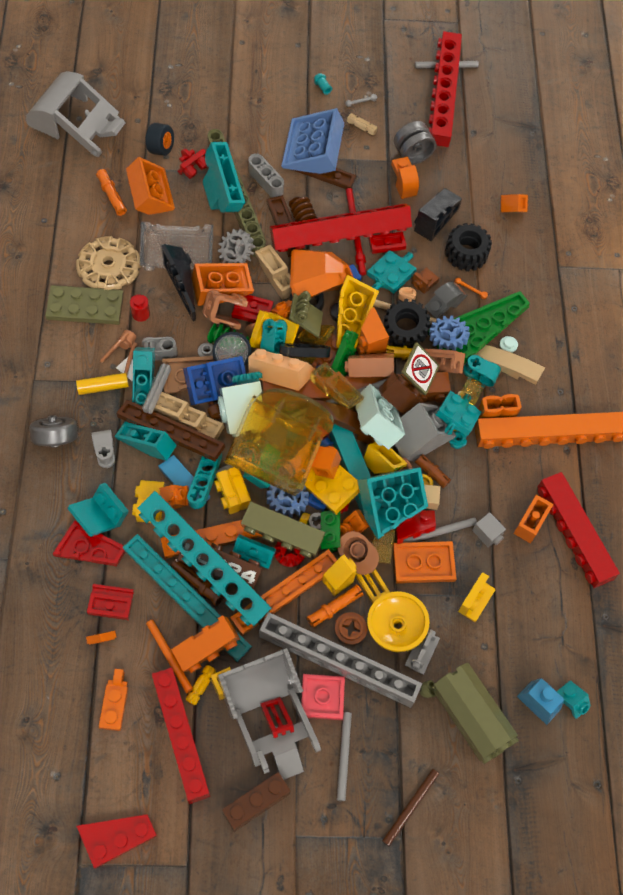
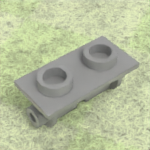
(421, 655)

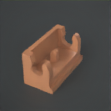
(449, 360)

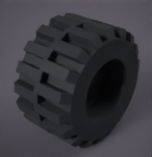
(464, 257)
(411, 311)

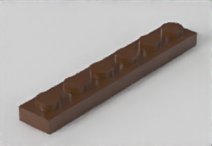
(179, 433)

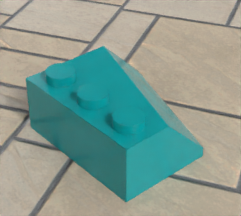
(392, 498)

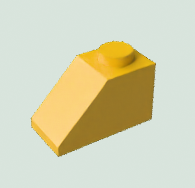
(382, 460)

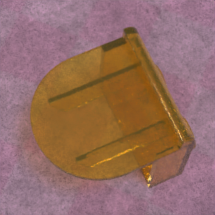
(280, 438)

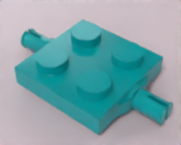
(391, 271)
(458, 413)

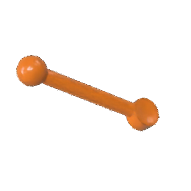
(483, 295)

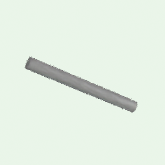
(462, 64)
(443, 530)
(344, 756)

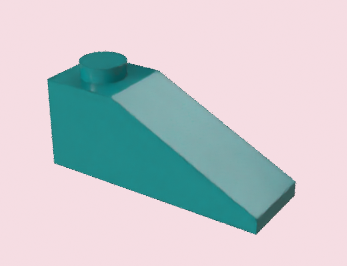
(148, 440)

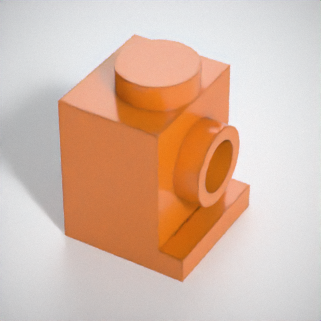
(175, 495)

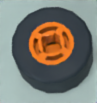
(159, 139)

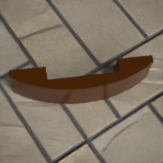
(347, 419)

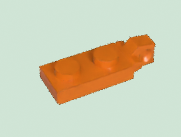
(114, 702)

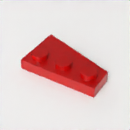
(95, 549)
(115, 837)

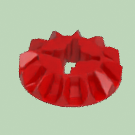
(290, 559)

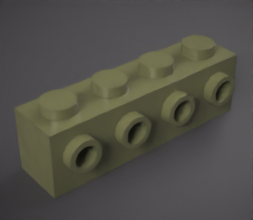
(282, 529)

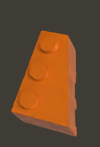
(206, 645)

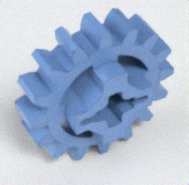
(449, 333)
(285, 502)

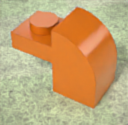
(407, 177)

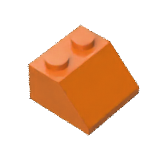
(373, 335)

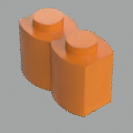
(500, 407)

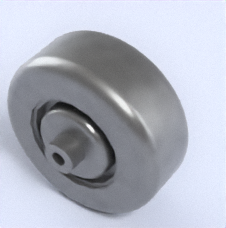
(53, 431)

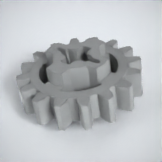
(236, 248)

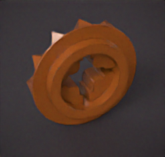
(345, 621)

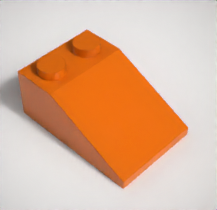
(224, 277)

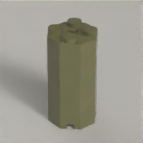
(475, 713)

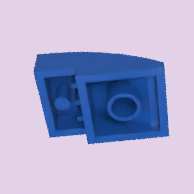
(206, 379)

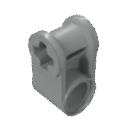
(160, 345)
(103, 447)

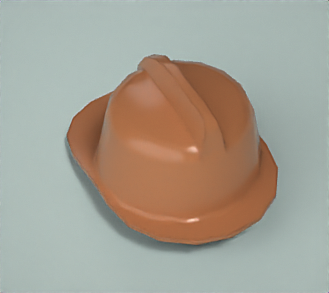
(360, 550)

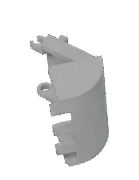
(45, 112)
(260, 682)

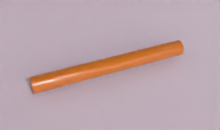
(169, 656)

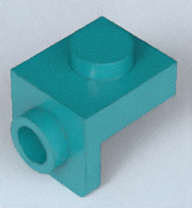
(575, 698)

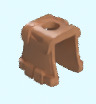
(211, 305)

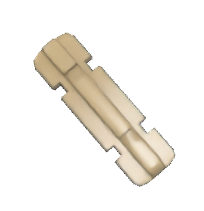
(362, 124)

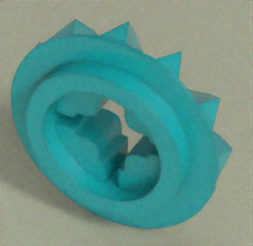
(247, 378)

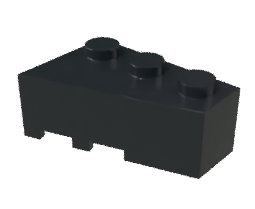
(436, 214)

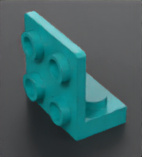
(100, 512)

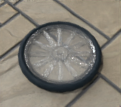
(230, 346)

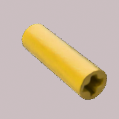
(102, 383)

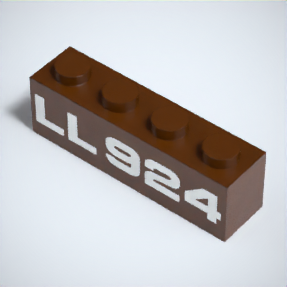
(248, 570)

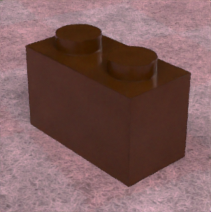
(400, 394)

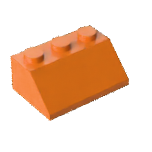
(149, 187)

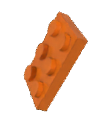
(424, 562)

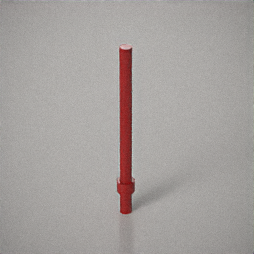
(360, 257)

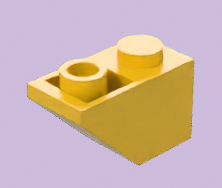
(340, 575)

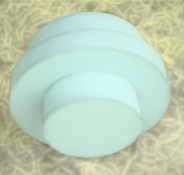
(509, 344)

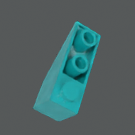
(142, 373)

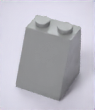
(422, 432)

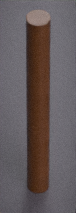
(411, 806)

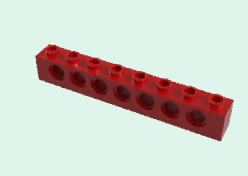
(445, 90)

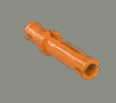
(108, 187)
(328, 610)

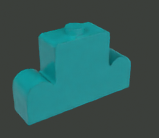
(222, 180)

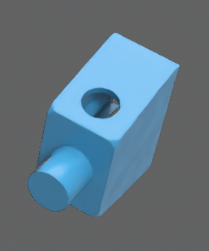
(541, 699)

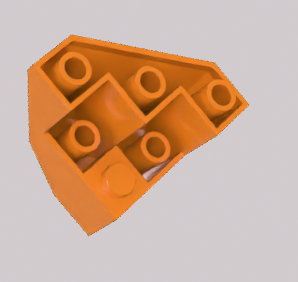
(316, 271)

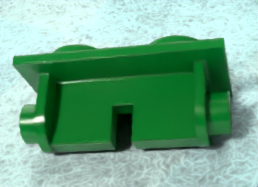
(331, 526)

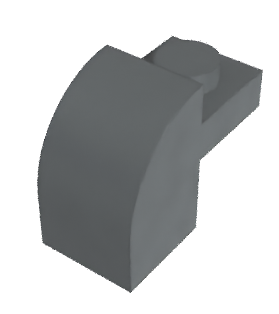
(446, 296)

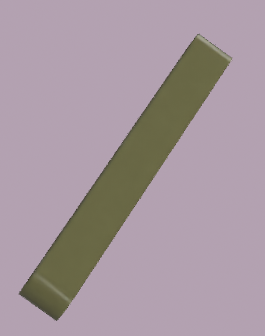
(246, 216)

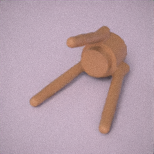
(125, 341)

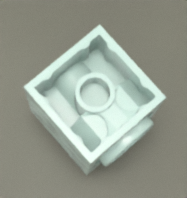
(234, 402)

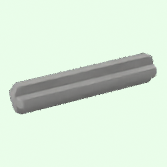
(156, 388)

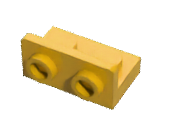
(477, 598)

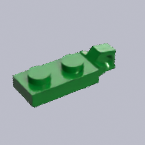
(344, 351)

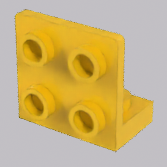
(256, 336)

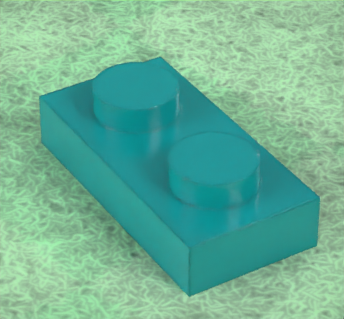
(254, 550)

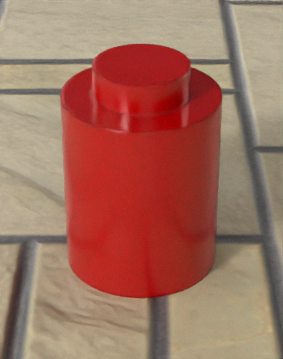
(139, 308)

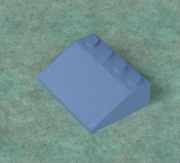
(314, 142)

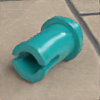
(320, 80)

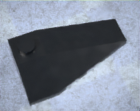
(178, 268)

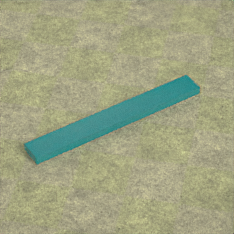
(178, 589)

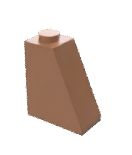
(371, 365)

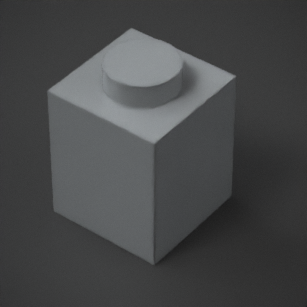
(489, 530)

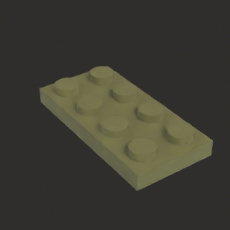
(84, 305)

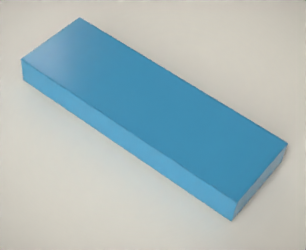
(177, 473)

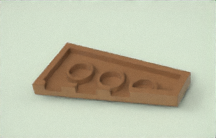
(176, 379)

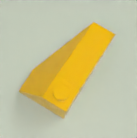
(354, 305)

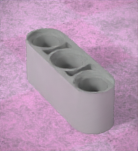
(266, 175)

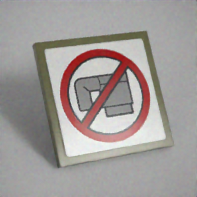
(420, 369)

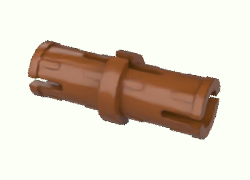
(433, 471)

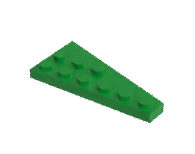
(489, 321)

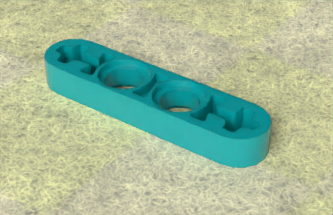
(202, 475)

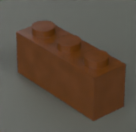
(256, 801)

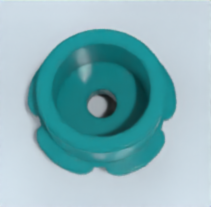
(458, 444)

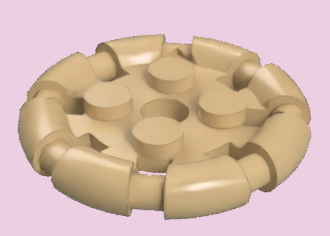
(109, 272)

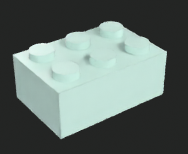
(379, 418)

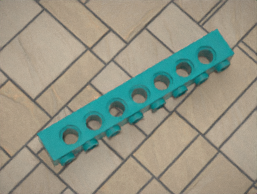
(155, 504)

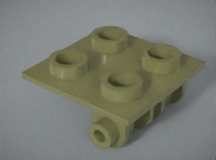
(306, 314)

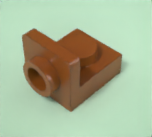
(424, 280)

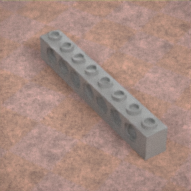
(340, 660)

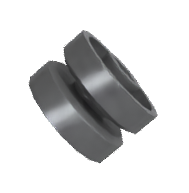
(415, 142)

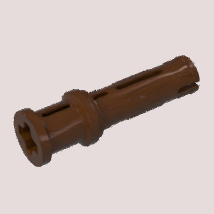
(190, 576)

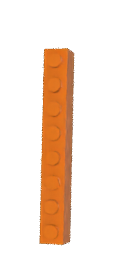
(549, 429)

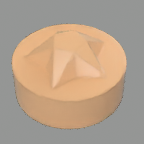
(407, 293)

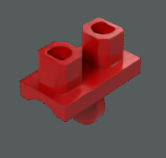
(190, 161)

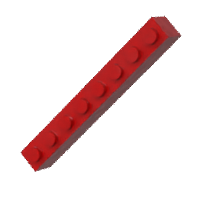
(341, 226)

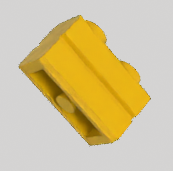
(233, 490)

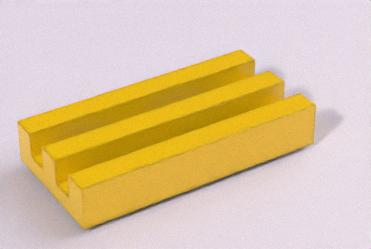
(366, 588)

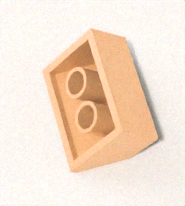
(280, 369)

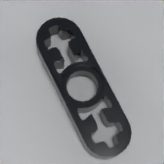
(304, 350)

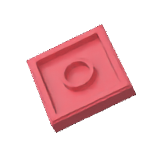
(323, 696)

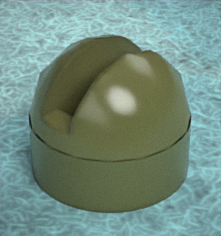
(426, 690)

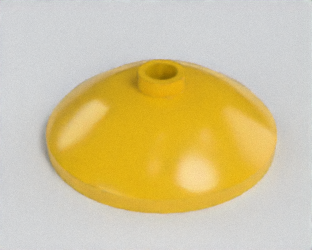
(398, 609)

